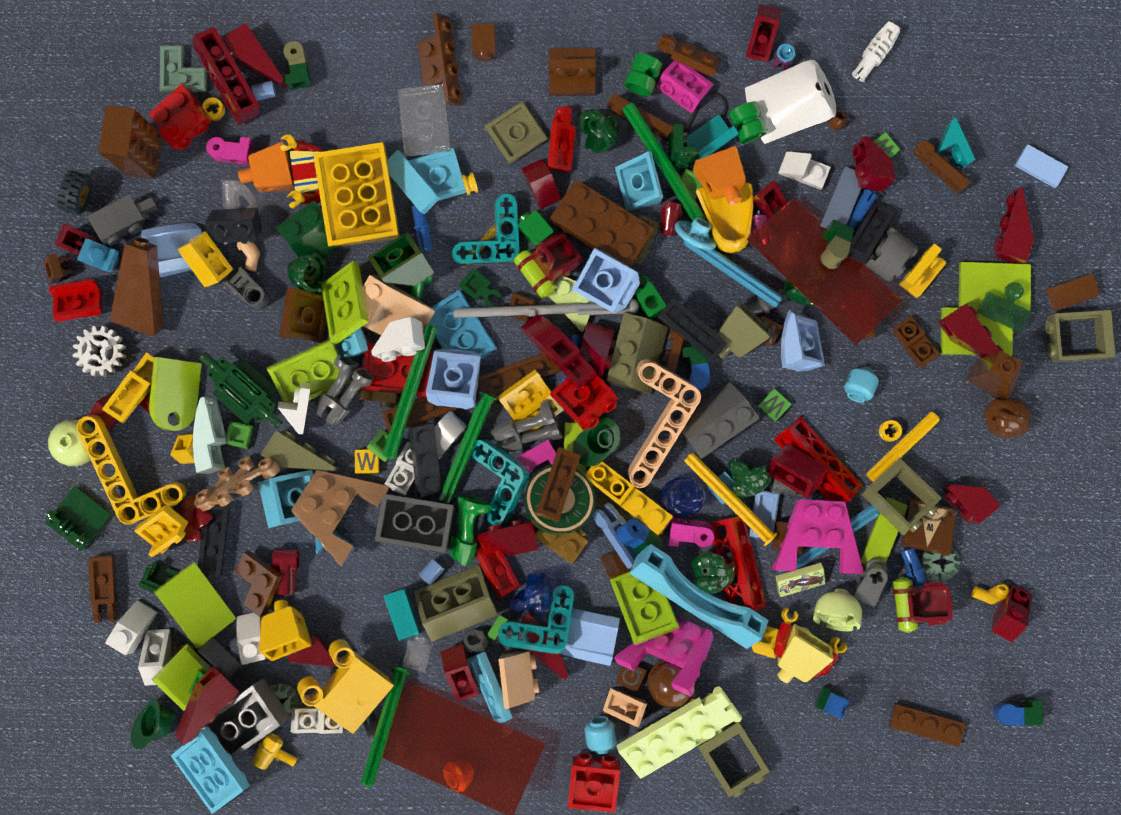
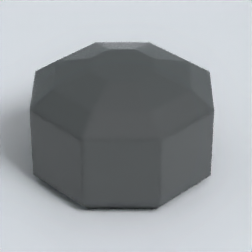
(476, 641)

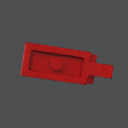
(561, 141)
(495, 567)

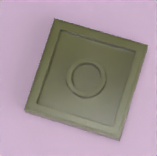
(516, 133)

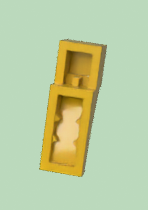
(131, 390)

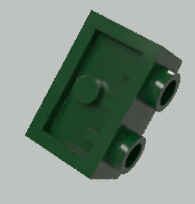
(677, 151)

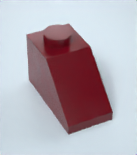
(763, 32)
(459, 672)

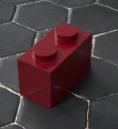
(797, 470)

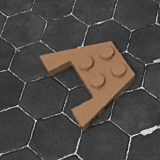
(325, 504)

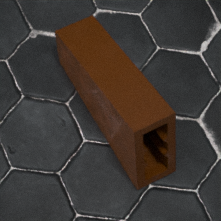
(138, 289)
(996, 374)

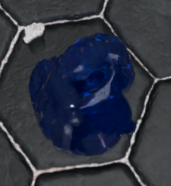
(674, 497)
(536, 595)

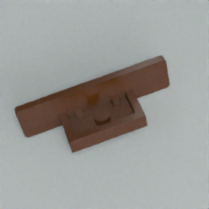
(439, 60)

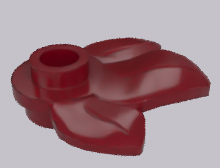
(195, 517)

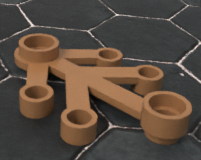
(235, 483)

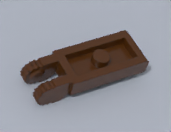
(940, 166)
(103, 586)

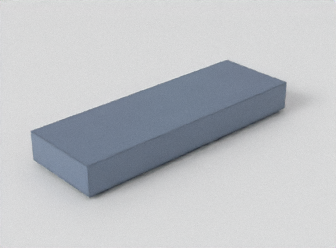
(842, 198)

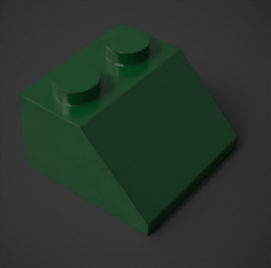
(307, 231)
(401, 262)

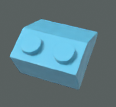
(280, 496)

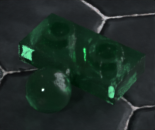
(1004, 310)

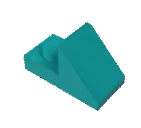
(954, 139)

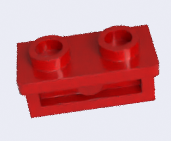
(76, 300)

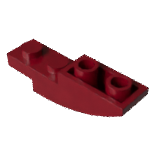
(559, 349)

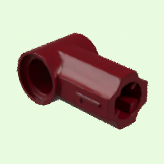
(286, 562)

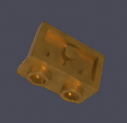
(565, 545)

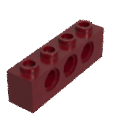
(226, 75)

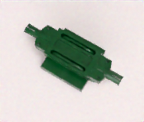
(243, 390)

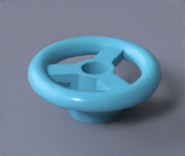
(698, 233)

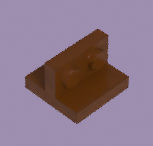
(572, 71)
(303, 316)

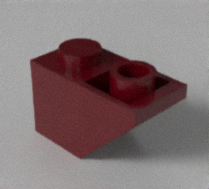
(872, 165)
(596, 345)
(973, 502)
(512, 540)
(1012, 613)

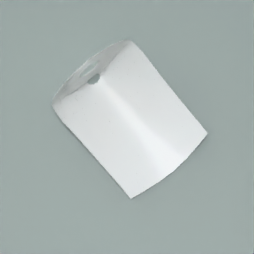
(792, 101)

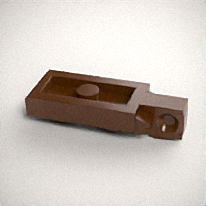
(689, 55)

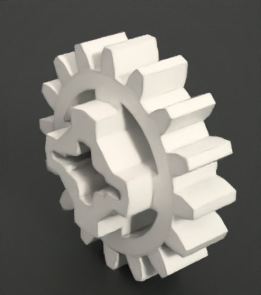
(108, 346)

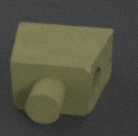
(742, 331)

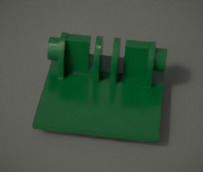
(77, 518)

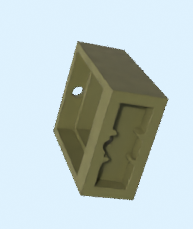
(1103, 334)
(915, 484)
(727, 733)

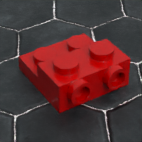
(180, 118)
(587, 402)
(594, 783)

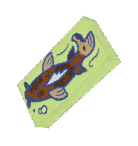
(800, 579)

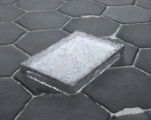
(424, 120)

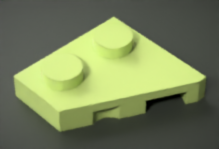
(565, 295)

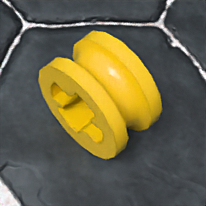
(216, 102)
(470, 183)
(895, 436)

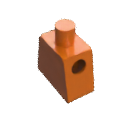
(269, 170)
(721, 175)

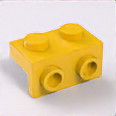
(162, 529)

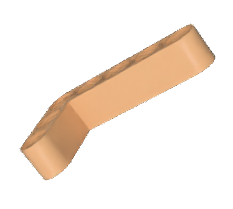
(664, 422)

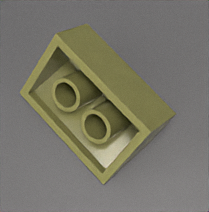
(637, 340)
(455, 603)

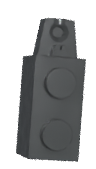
(121, 219)

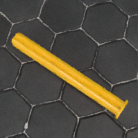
(730, 499)

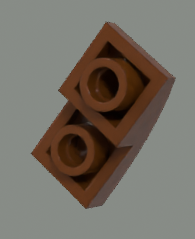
(1073, 292)
(915, 343)

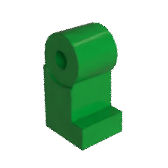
(648, 298)

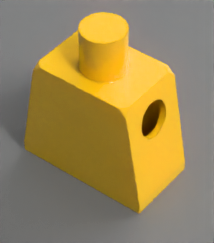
(283, 632)

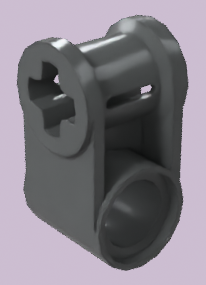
(245, 287)
(871, 582)

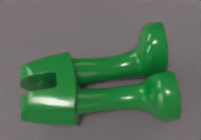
(463, 544)

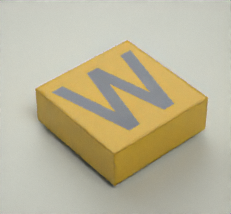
(366, 462)

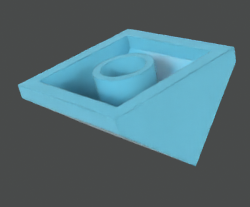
(639, 182)

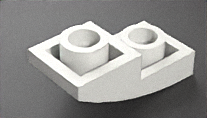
(403, 473)
(313, 721)

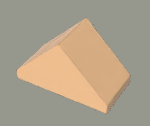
(625, 707)

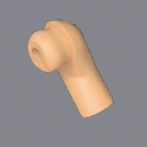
(252, 253)

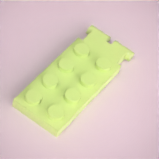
(678, 732)

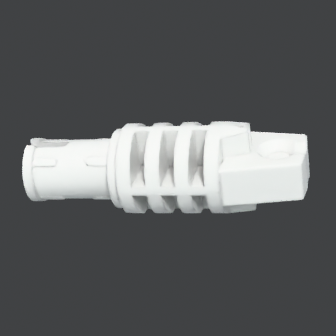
(877, 50)

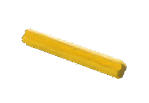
(903, 446)

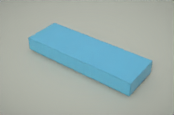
(412, 182)
(489, 687)

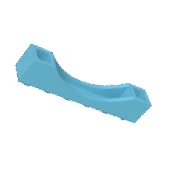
(734, 621)

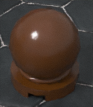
(660, 685)

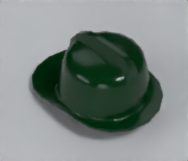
(598, 442)
(151, 723)

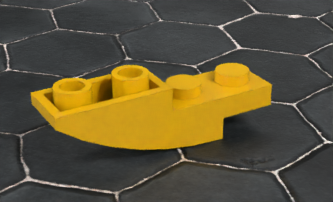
(629, 497)

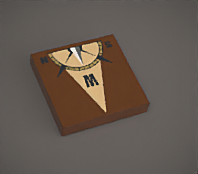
(935, 532)

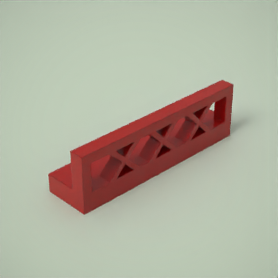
(833, 484)
(740, 545)

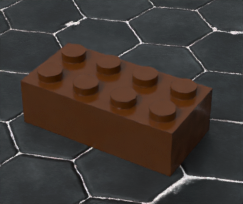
(130, 142)
(601, 224)

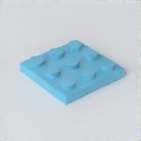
(210, 770)

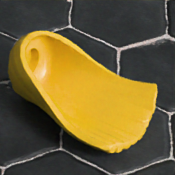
(729, 223)

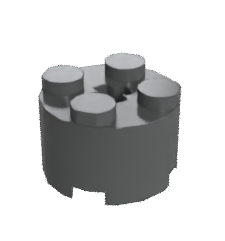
(891, 255)

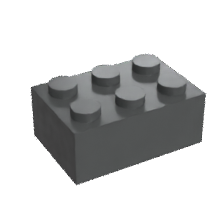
(415, 523)
(248, 718)

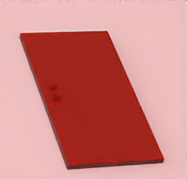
(846, 295)
(461, 749)

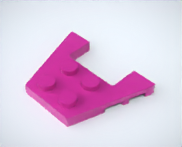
(819, 525)
(682, 647)

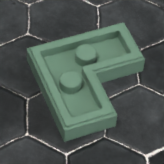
(174, 72)

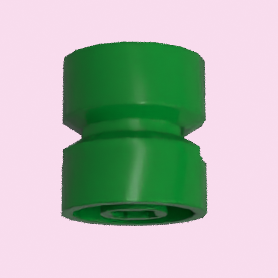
(644, 72)
(748, 122)

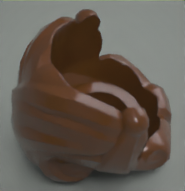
(1007, 417)

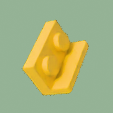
(923, 271)

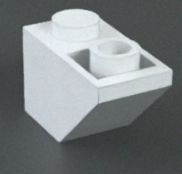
(400, 338)

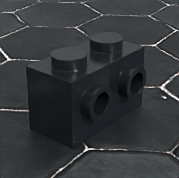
(234, 225)

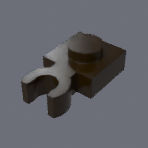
(386, 399)

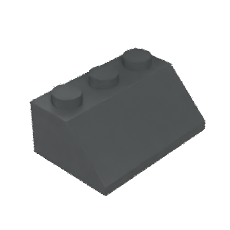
(718, 420)

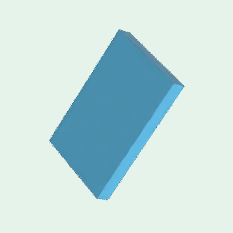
(460, 332)

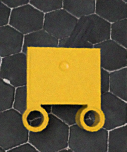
(350, 692)

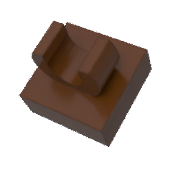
(53, 268)

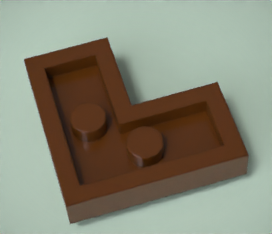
(263, 580)

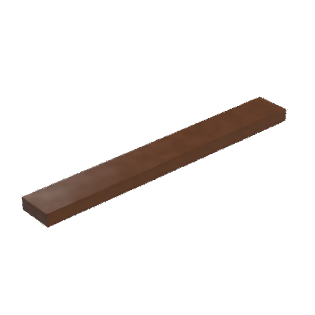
(490, 383)

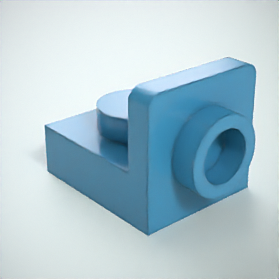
(98, 256)

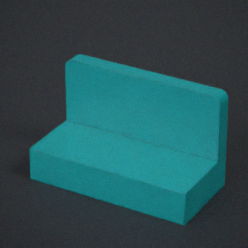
(710, 137)
(402, 614)

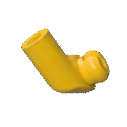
(992, 595)

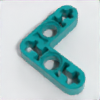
(502, 239)
(508, 480)
(552, 631)

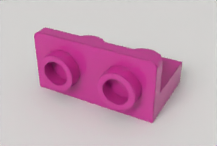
(684, 85)

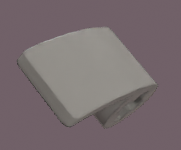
(448, 431)

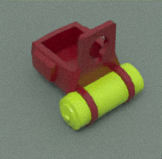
(546, 264)
(921, 603)

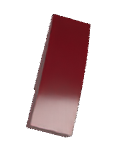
(552, 660)

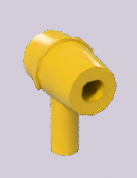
(269, 749)

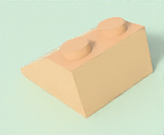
(389, 303)
(517, 678)

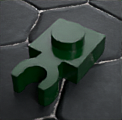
(477, 286)

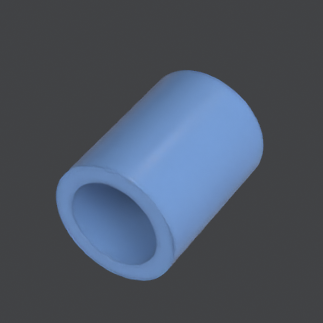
(264, 90)
(431, 572)

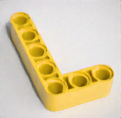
(121, 476)

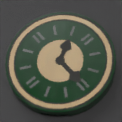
(577, 507)

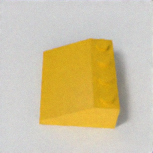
(356, 195)

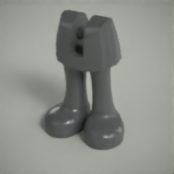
(331, 399)
(509, 433)

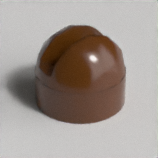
(838, 121)

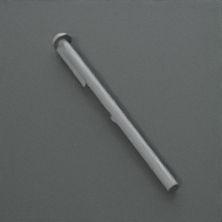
(581, 309)

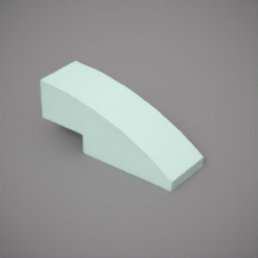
(208, 437)

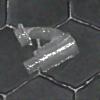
(231, 190)

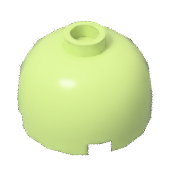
(67, 445)
(838, 610)

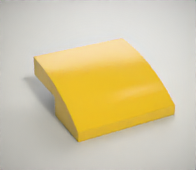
(525, 397)

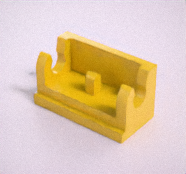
(205, 259)

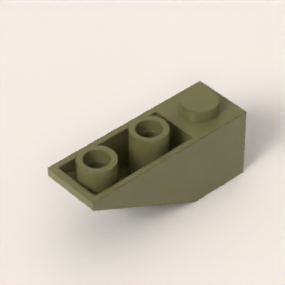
(293, 455)

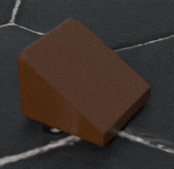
(613, 565)

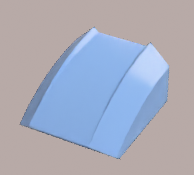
(168, 240)
(607, 281)
(801, 343)
(453, 378)
(591, 636)

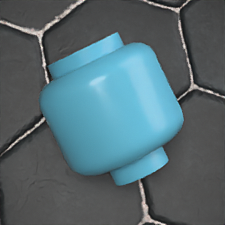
(861, 384)
(600, 735)

